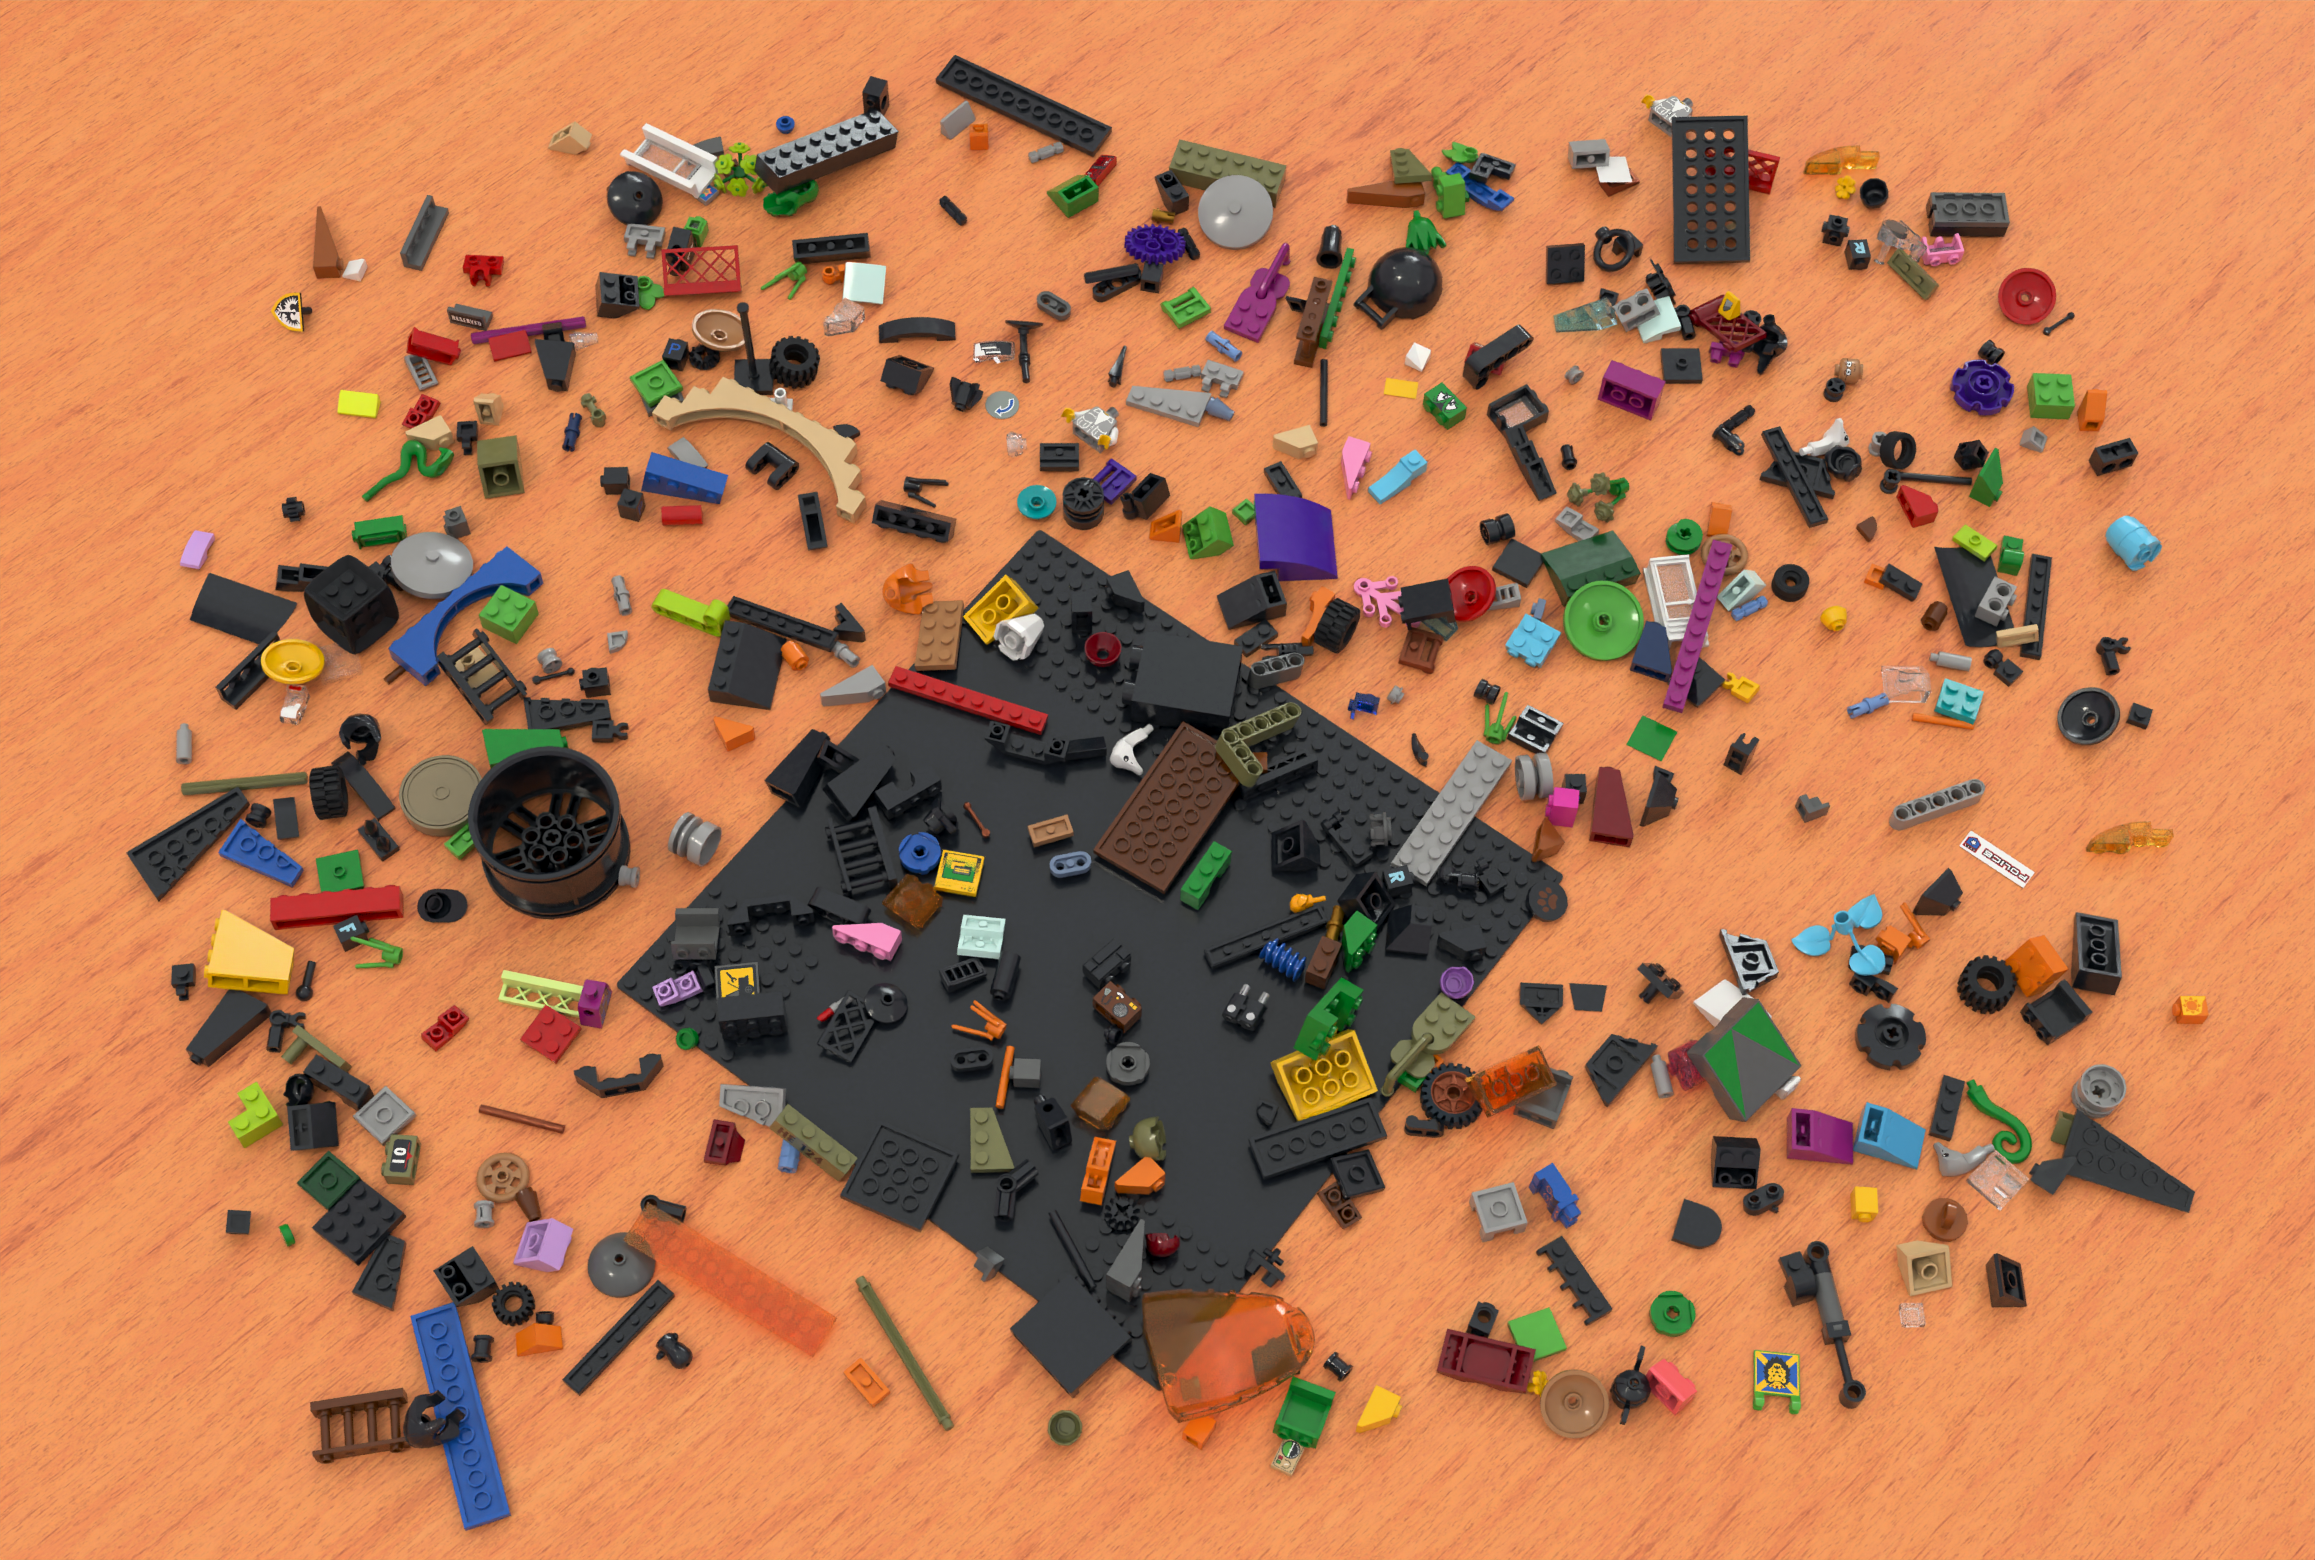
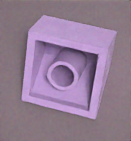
(543, 1245)

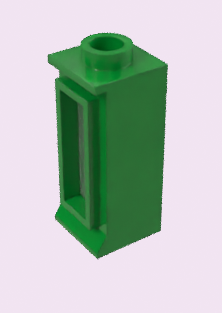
(379, 531)

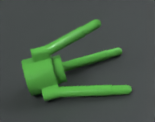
(795, 272)
(1495, 733)
(390, 953)

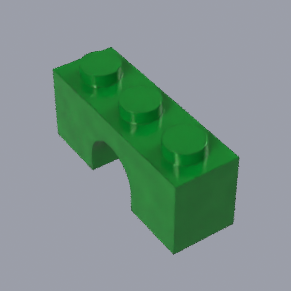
(1199, 882)

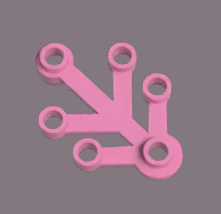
(1383, 599)

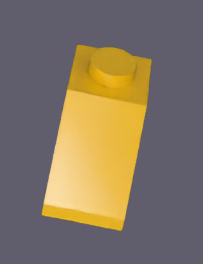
(1379, 1410)

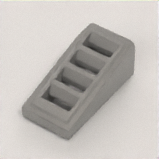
(412, 359)
(1508, 602)

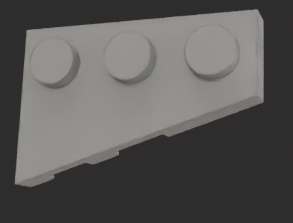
(753, 1102)

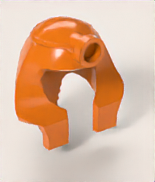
(899, 590)

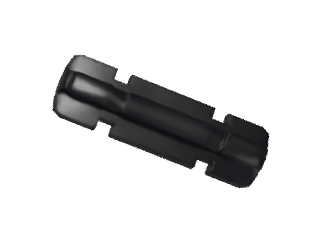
(953, 210)
(1189, 245)
(1739, 417)

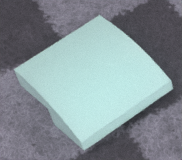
(864, 282)
(1662, 324)
(981, 936)

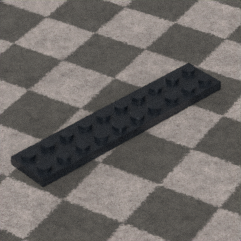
(1024, 105)

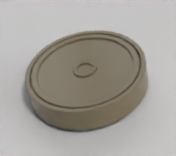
(438, 794)

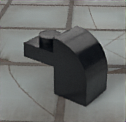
(1800, 1280)

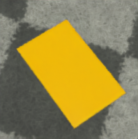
(1401, 388)

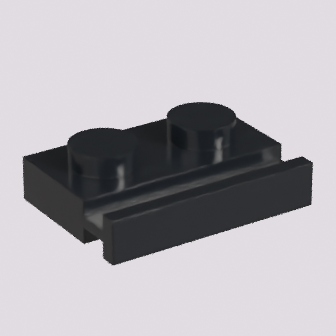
(1059, 456)

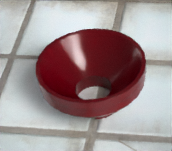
(1103, 642)

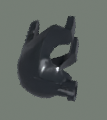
(1769, 347)
(361, 729)
(421, 1431)

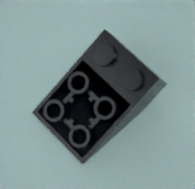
(1253, 601)

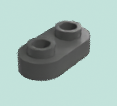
(1055, 305)

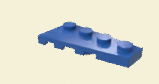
(254, 852)

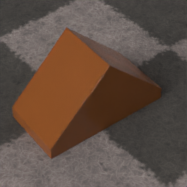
(1547, 841)

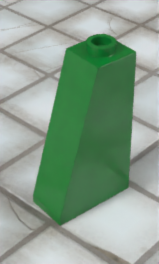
(506, 742)

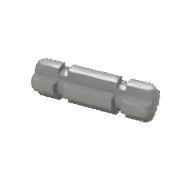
(1045, 152)
(1182, 373)

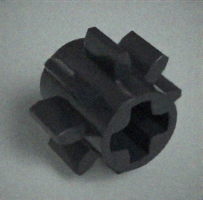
(293, 509)

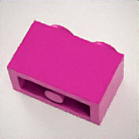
(1562, 807)

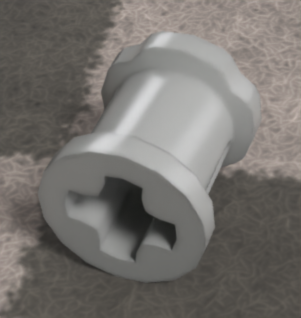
(1874, 446)
(484, 1214)

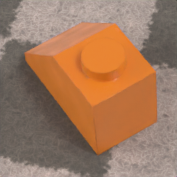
(1141, 1178)

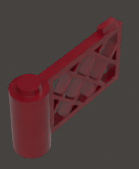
(1708, 313)

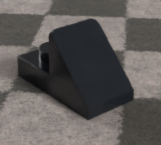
(848, 626)
(835, 757)

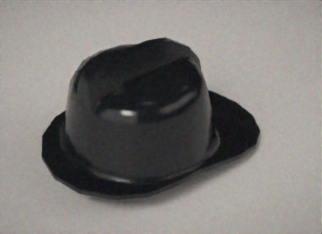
(442, 905)

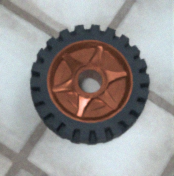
(1443, 1108)

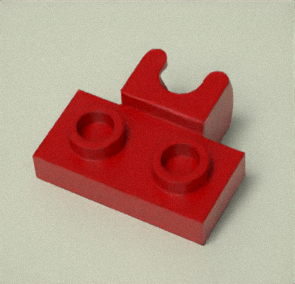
(482, 268)

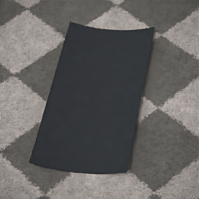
(1967, 583)

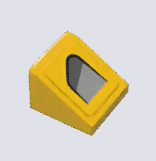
(1730, 306)

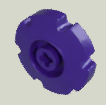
(1982, 387)

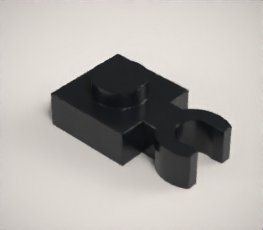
(606, 731)

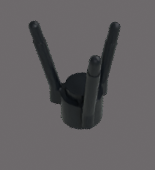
(914, 485)

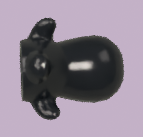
(676, 1352)

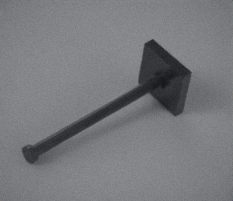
(751, 371)

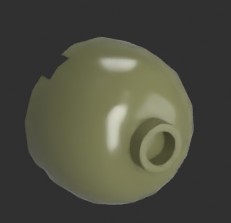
(1149, 1138)

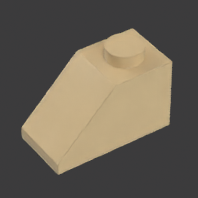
(571, 139)
(489, 408)
(432, 434)
(1296, 442)

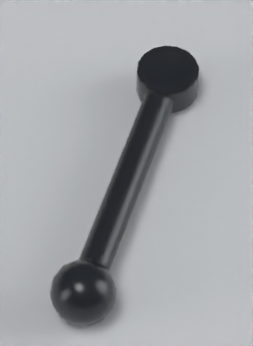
(2047, 330)
(537, 680)

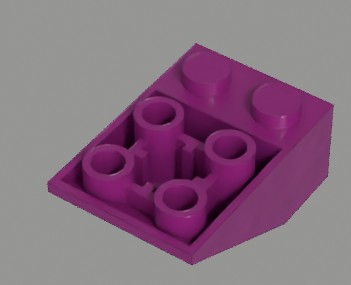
(1819, 1137)

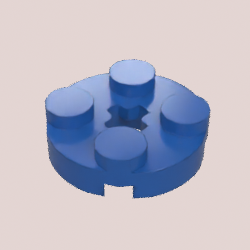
(924, 863)

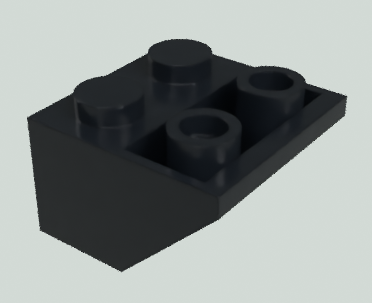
(616, 294)
(313, 1126)
(1735, 1162)
(466, 1278)

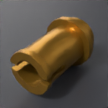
(1163, 216)

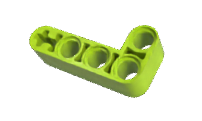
(691, 612)

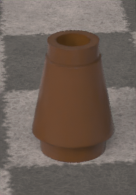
(529, 1204)

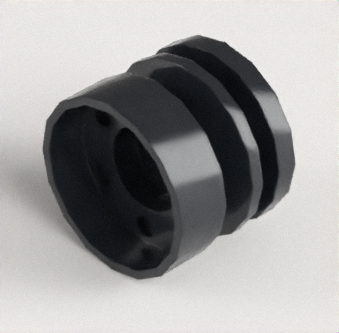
(1083, 503)

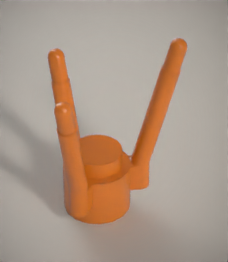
(1918, 936)
(994, 1026)

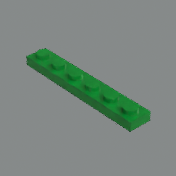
(1336, 304)

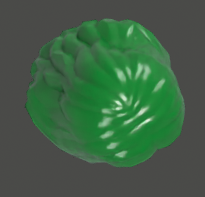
(791, 200)

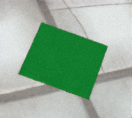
(1651, 738)

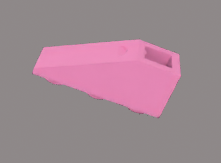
(1353, 459)
(872, 937)

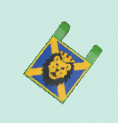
(1776, 1376)

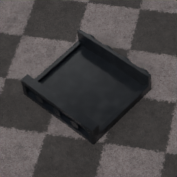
(1071, 1333)

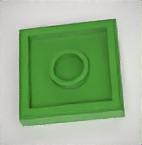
(655, 383)
(1539, 1333)

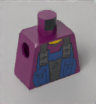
(595, 999)

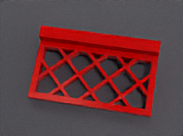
(1757, 178)
(701, 287)

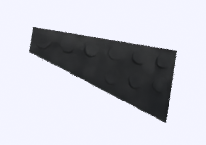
(176, 849)

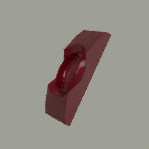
(1486, 1361)

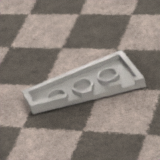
(1173, 404)

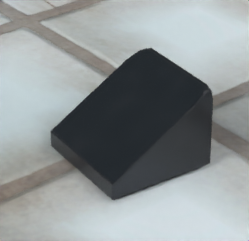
(1296, 304)
(553, 331)

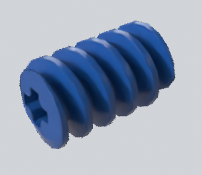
(1283, 959)

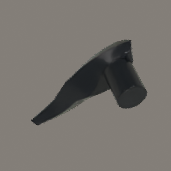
(1419, 751)

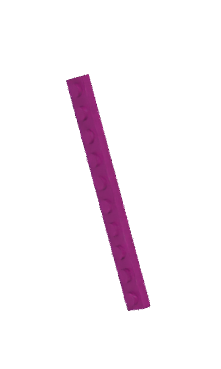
(1697, 626)

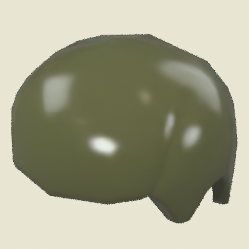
(1064, 1427)

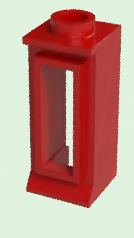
(432, 347)

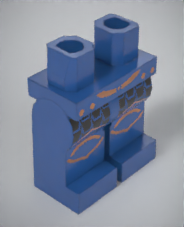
(1556, 1195)

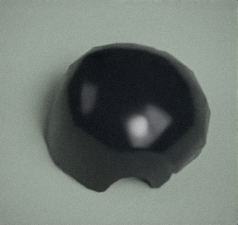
(1874, 193)
(299, 1090)

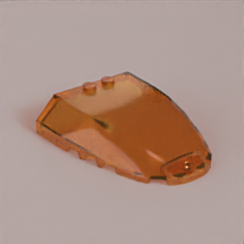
(1222, 1347)

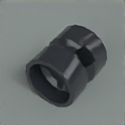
(1497, 529)

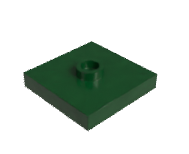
(328, 1180)

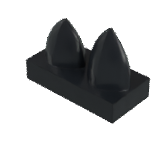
(378, 839)

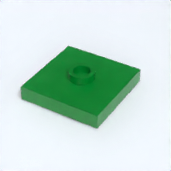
(340, 872)

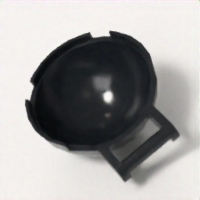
(1402, 285)

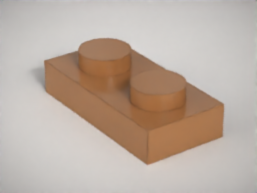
(1050, 830)

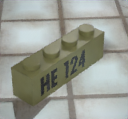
(813, 1142)

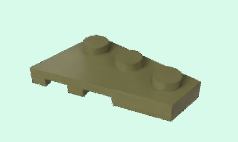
(1407, 167)
(987, 1143)

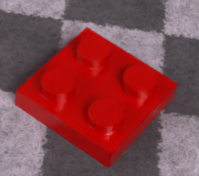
(550, 1034)

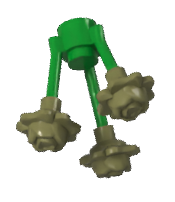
(1600, 485)

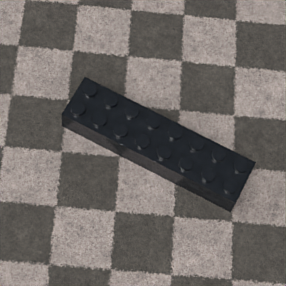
(826, 151)

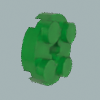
(1663, 1323)

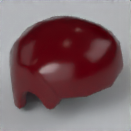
(1161, 1245)

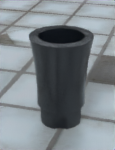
(1330, 248)

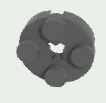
(1119, 1055)

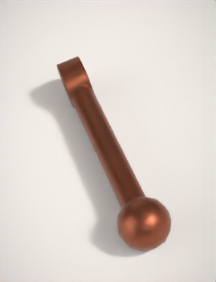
(985, 832)

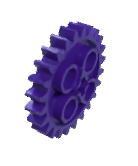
(1154, 244)

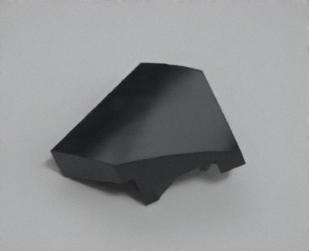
(1541, 999)

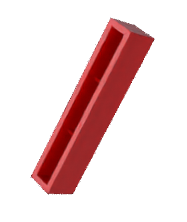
(335, 907)

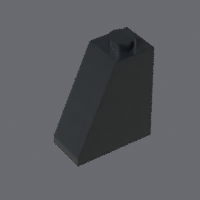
(556, 362)

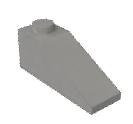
(856, 689)

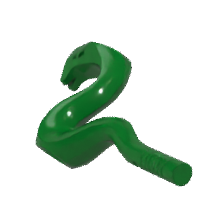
(409, 449)

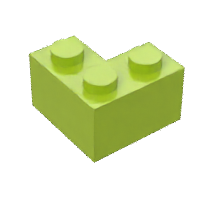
(258, 1119)

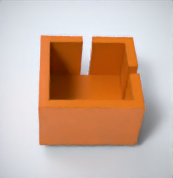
(2036, 965)

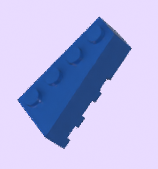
(683, 480)

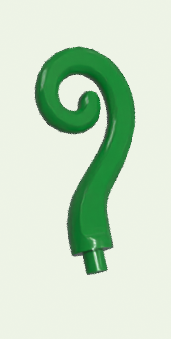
(1982, 1102)

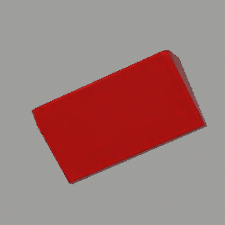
(509, 345)

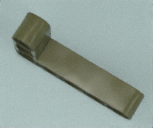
(1235, 740)

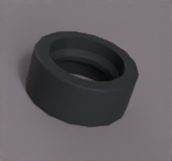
(1907, 453)

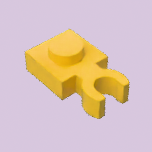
(1742, 689)

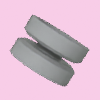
(1533, 776)

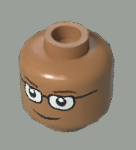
(1849, 370)

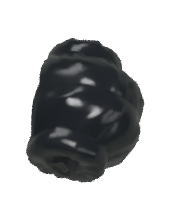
(1843, 463)

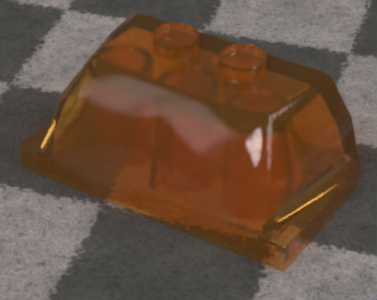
(1511, 1081)

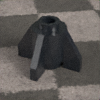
(964, 394)

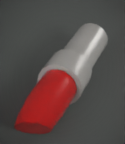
(831, 1010)

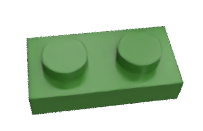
(460, 843)

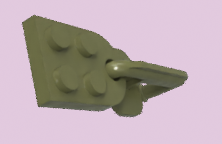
(1440, 1023)

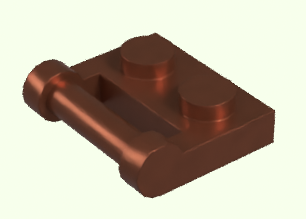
(1414, 648)

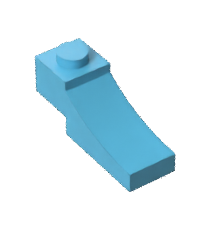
(1398, 477)

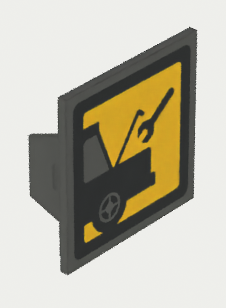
(737, 979)

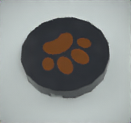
(1546, 900)

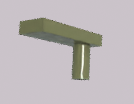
(302, 1041)

